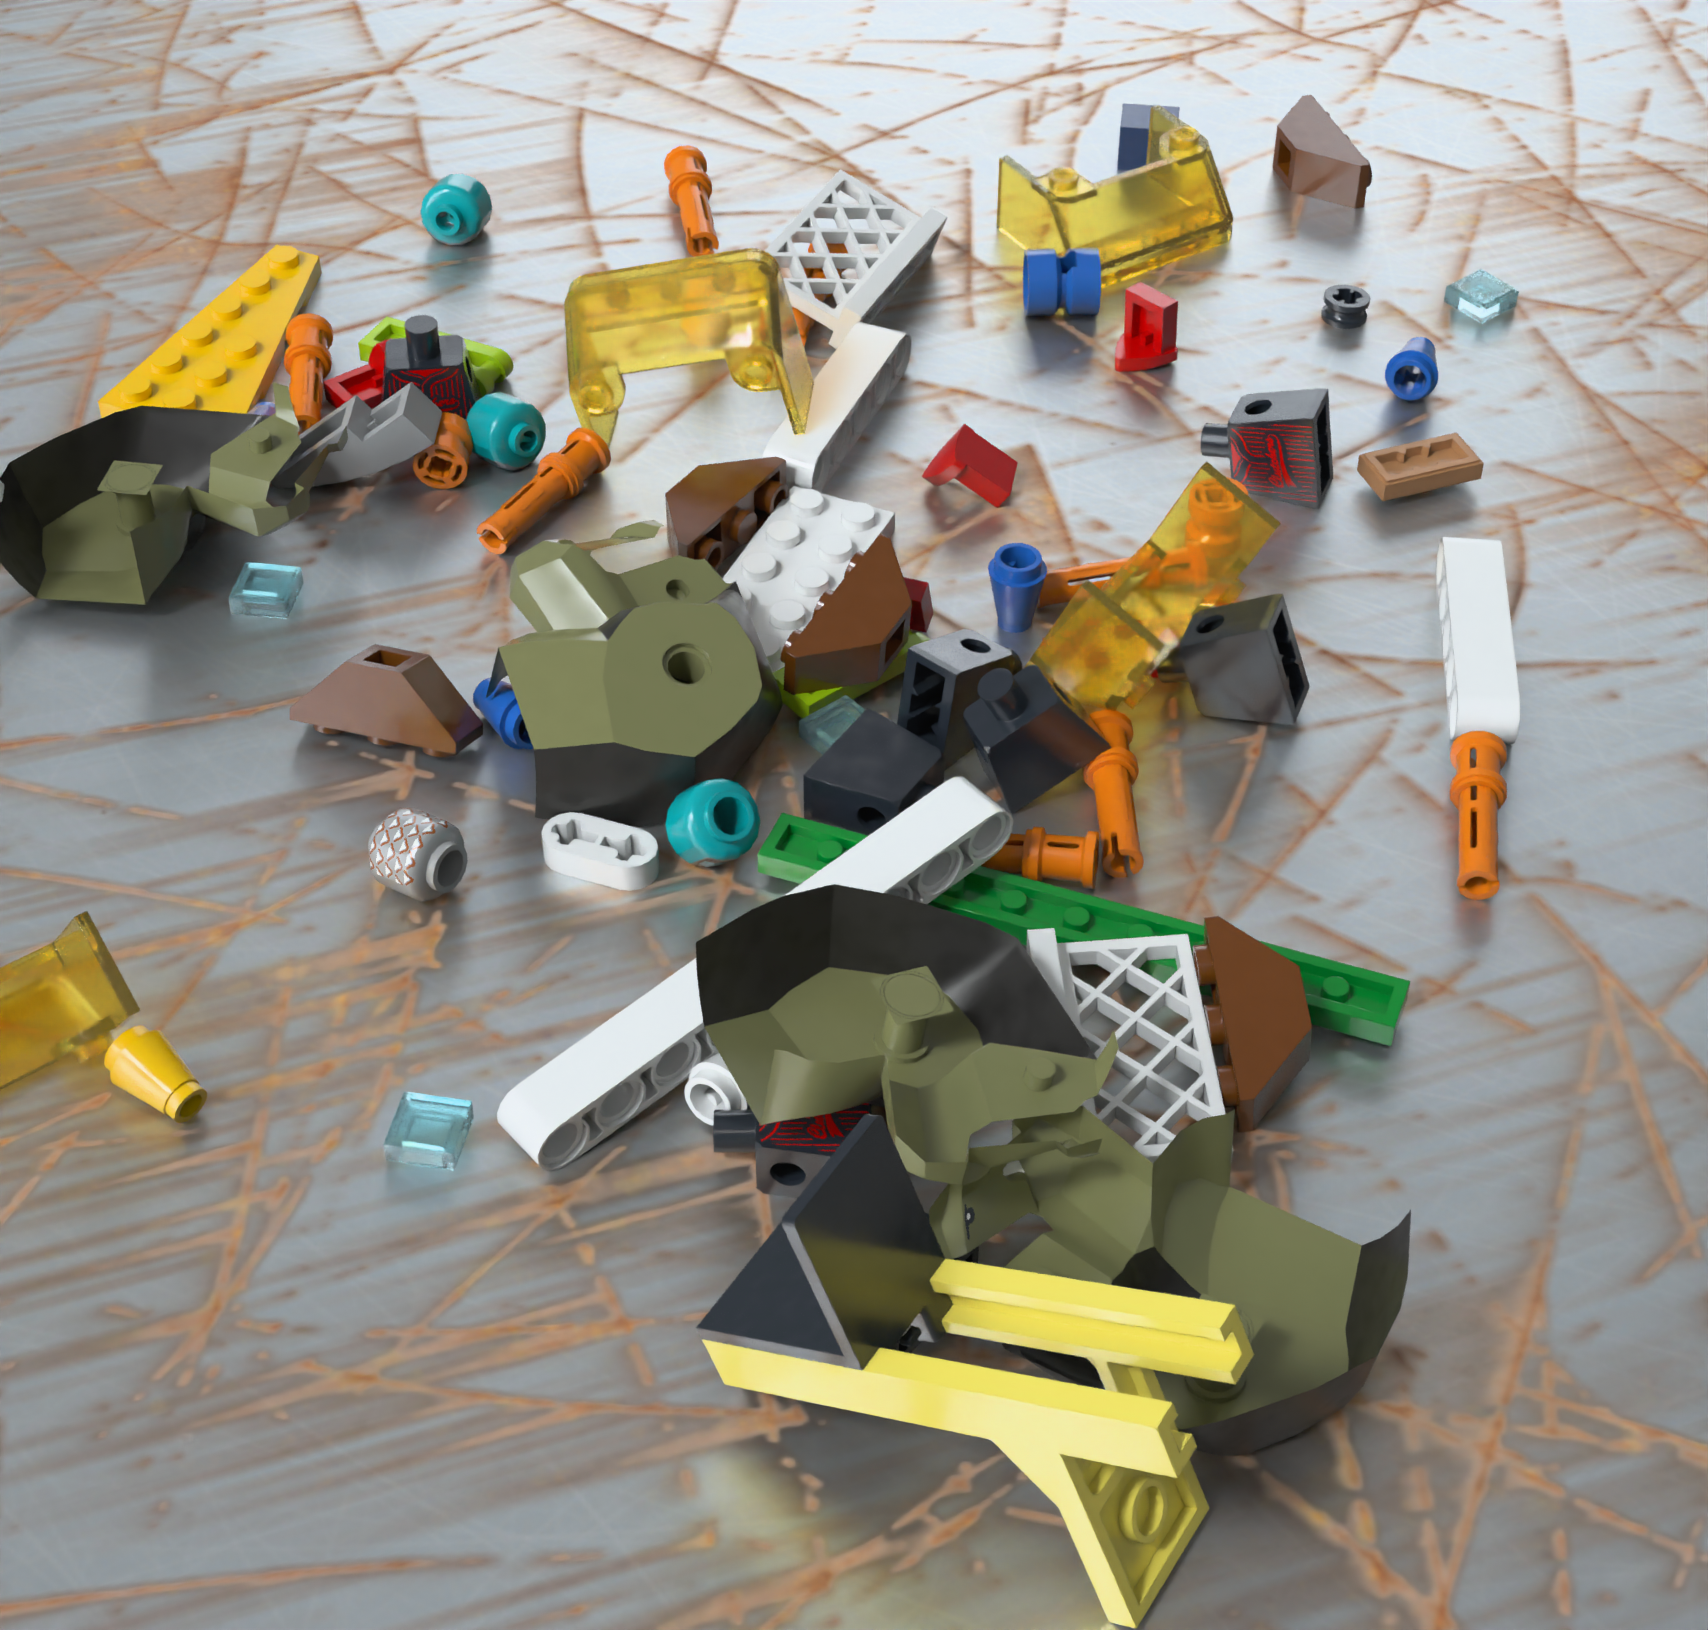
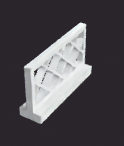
(879, 275)
(1123, 961)

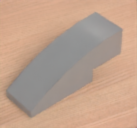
(375, 441)

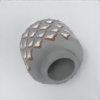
(417, 854)

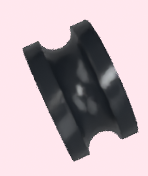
(1345, 306)

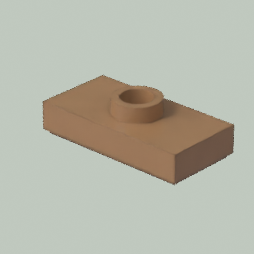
(1419, 466)

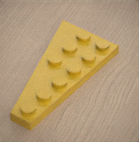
(230, 347)

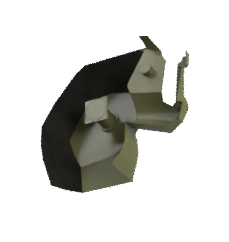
(131, 492)
(632, 678)
(896, 1008)
(1177, 1228)

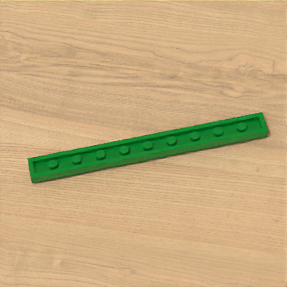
(1336, 993)

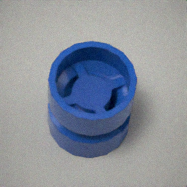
(1061, 282)

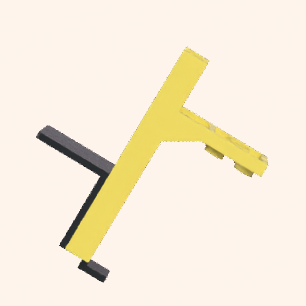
(864, 1271)

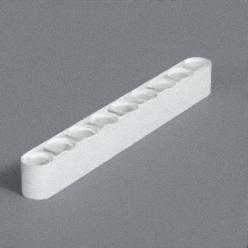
(662, 1034)

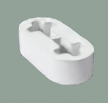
(600, 851)

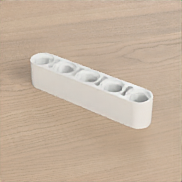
(842, 404)
(1477, 638)

